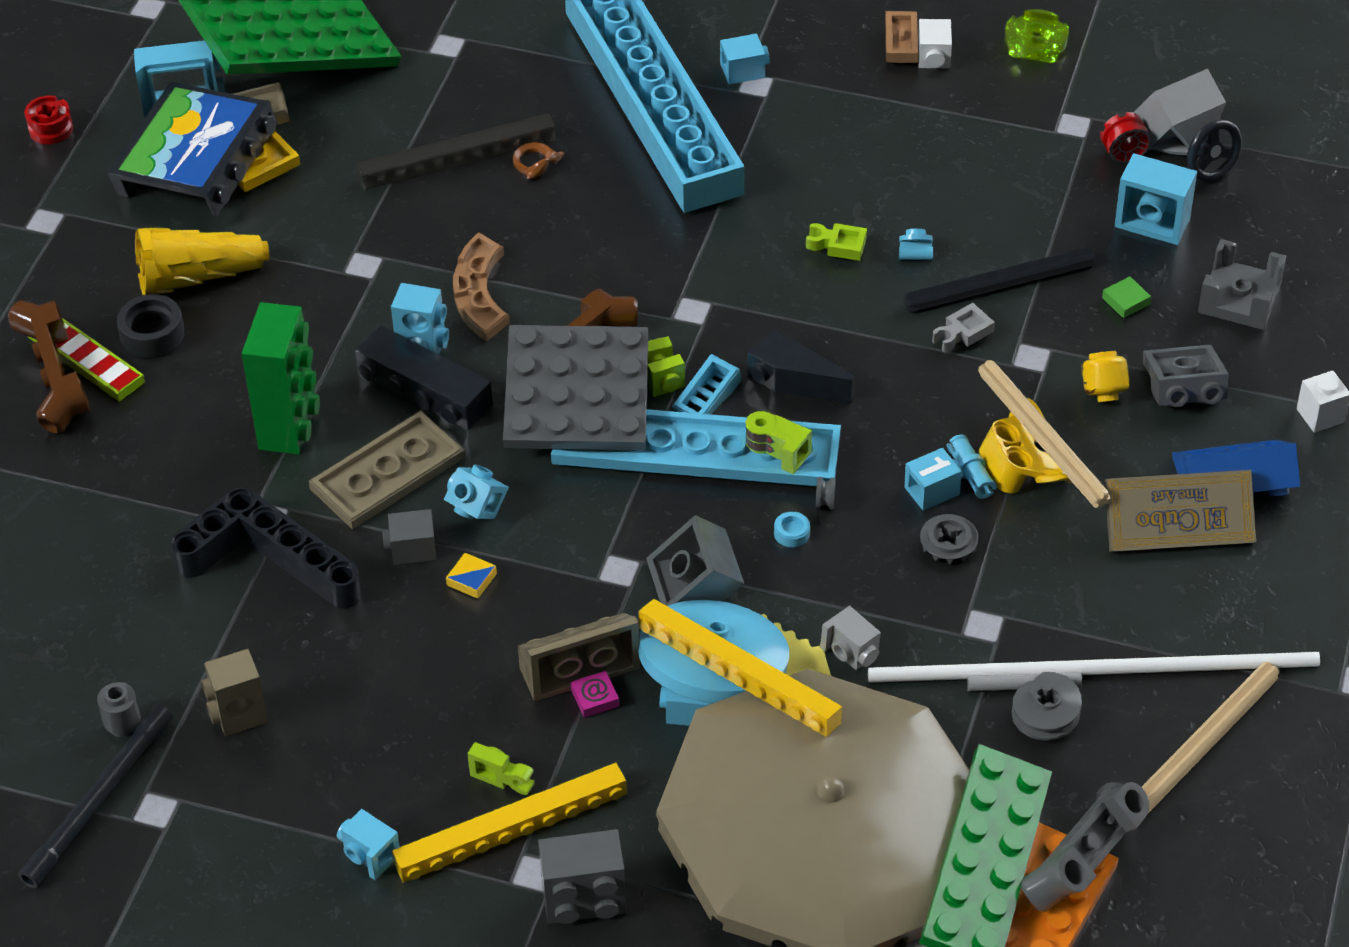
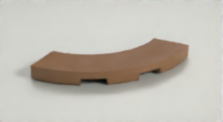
(471, 290)

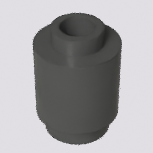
(119, 709)

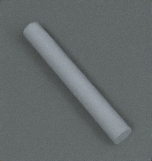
(1010, 682)

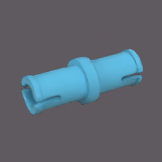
(972, 466)

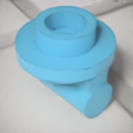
(916, 245)

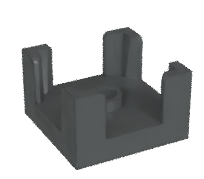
(1241, 291)

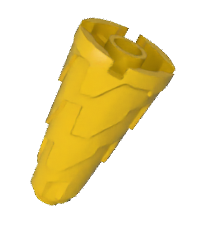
(189, 258)

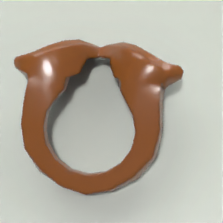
(540, 167)

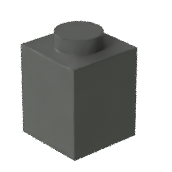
(410, 537)

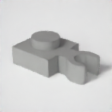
(964, 325)

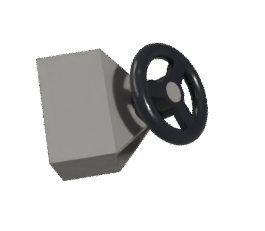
(1188, 121)

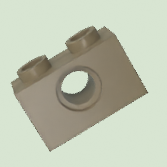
(234, 693)

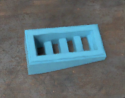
(712, 367)

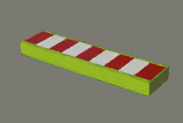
(98, 364)

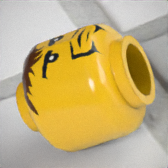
(1105, 375)

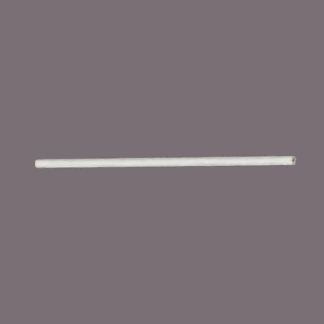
(1095, 667)

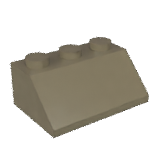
(579, 652)

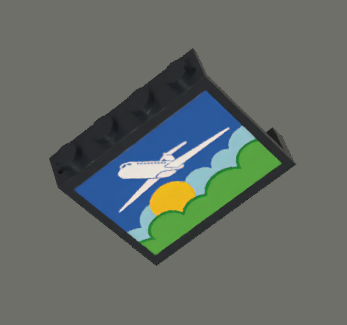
(195, 144)

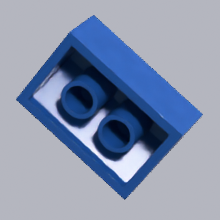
(1271, 463)

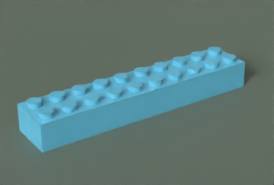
(659, 101)

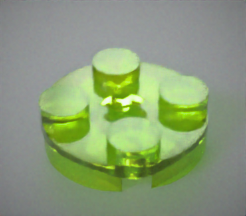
(1023, 43)

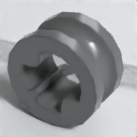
(825, 493)

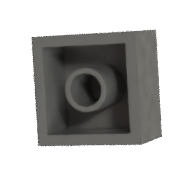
(582, 876)

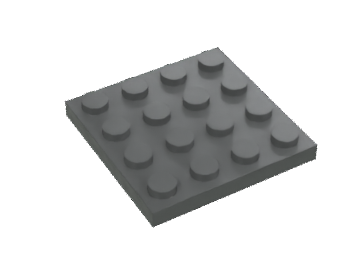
(576, 387)

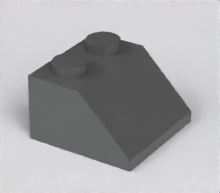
(695, 564)

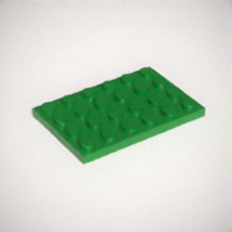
(291, 35)

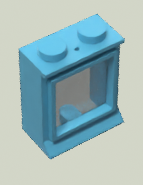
(180, 63)

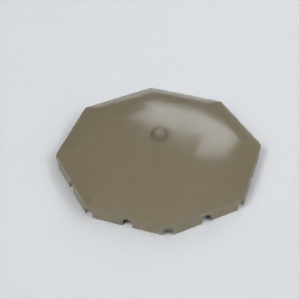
(810, 829)

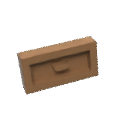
(901, 37)

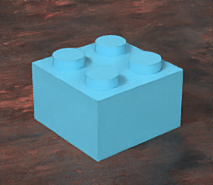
(1155, 199)

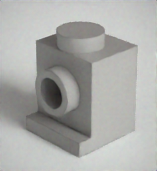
(851, 638)

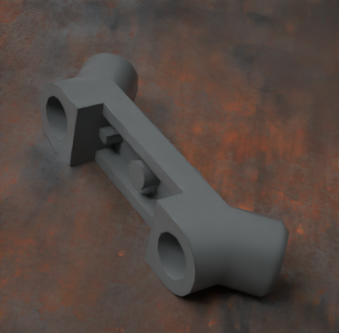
(1072, 862)

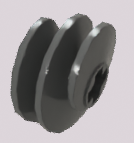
(1047, 707)

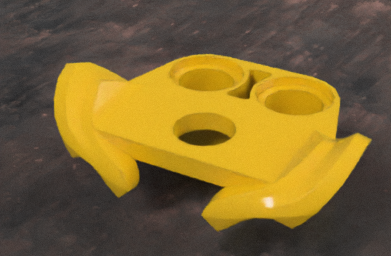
(1013, 456)

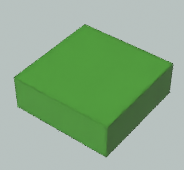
(1126, 297)

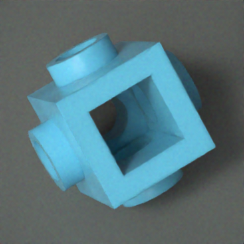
(475, 492)

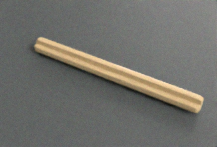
(1044, 434)
(1210, 733)

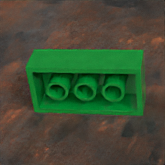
(280, 378)

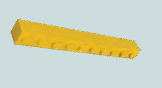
(740, 667)
(509, 822)

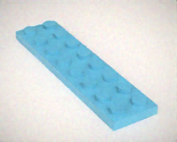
(709, 448)

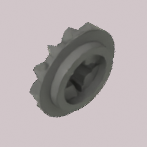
(952, 527)

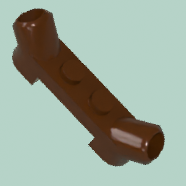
(605, 310)
(67, 394)

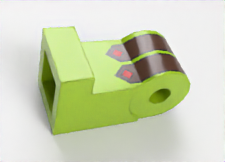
(779, 439)

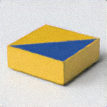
(471, 575)

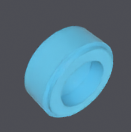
(792, 529)

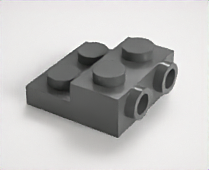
(1186, 375)

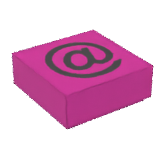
(594, 694)

